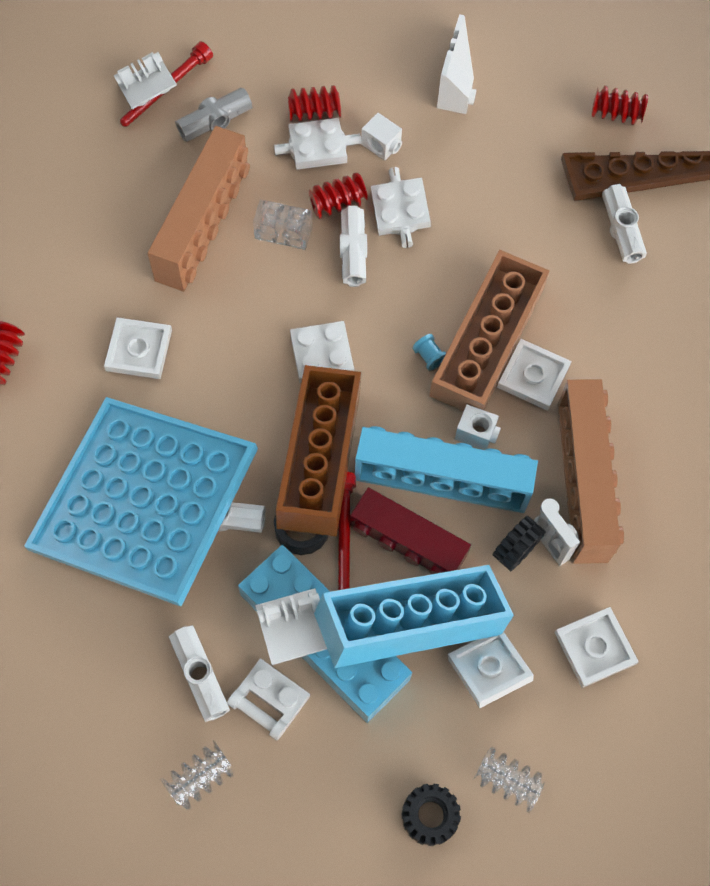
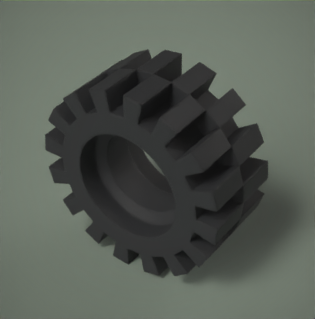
(519, 543)
(450, 809)

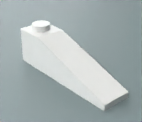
(457, 73)

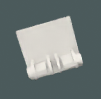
(145, 83)
(291, 626)

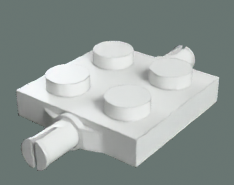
(317, 143)
(400, 207)

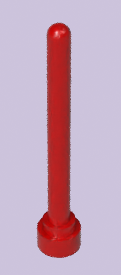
(200, 54)
(344, 534)

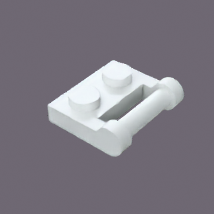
(560, 538)
(274, 690)

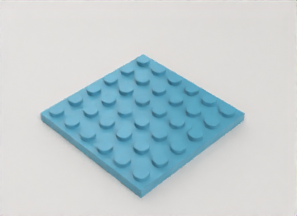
(142, 500)

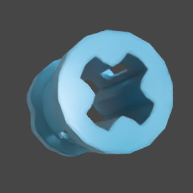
(429, 351)

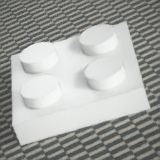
(321, 347)
(138, 348)
(534, 374)
(596, 647)
(490, 668)

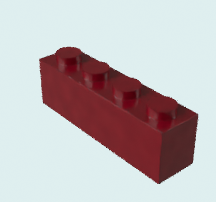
(408, 533)

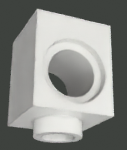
(381, 136)
(476, 417)

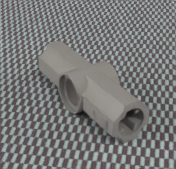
(213, 113)

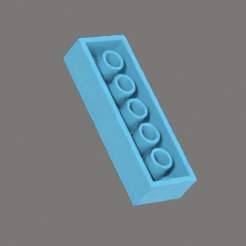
(445, 469)
(411, 615)
(361, 685)

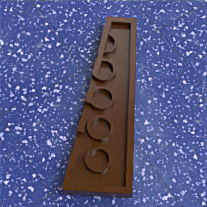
(592, 174)

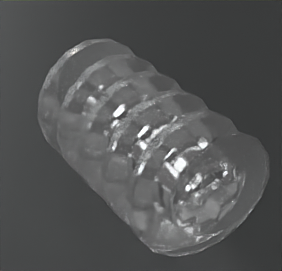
(198, 776)
(510, 779)

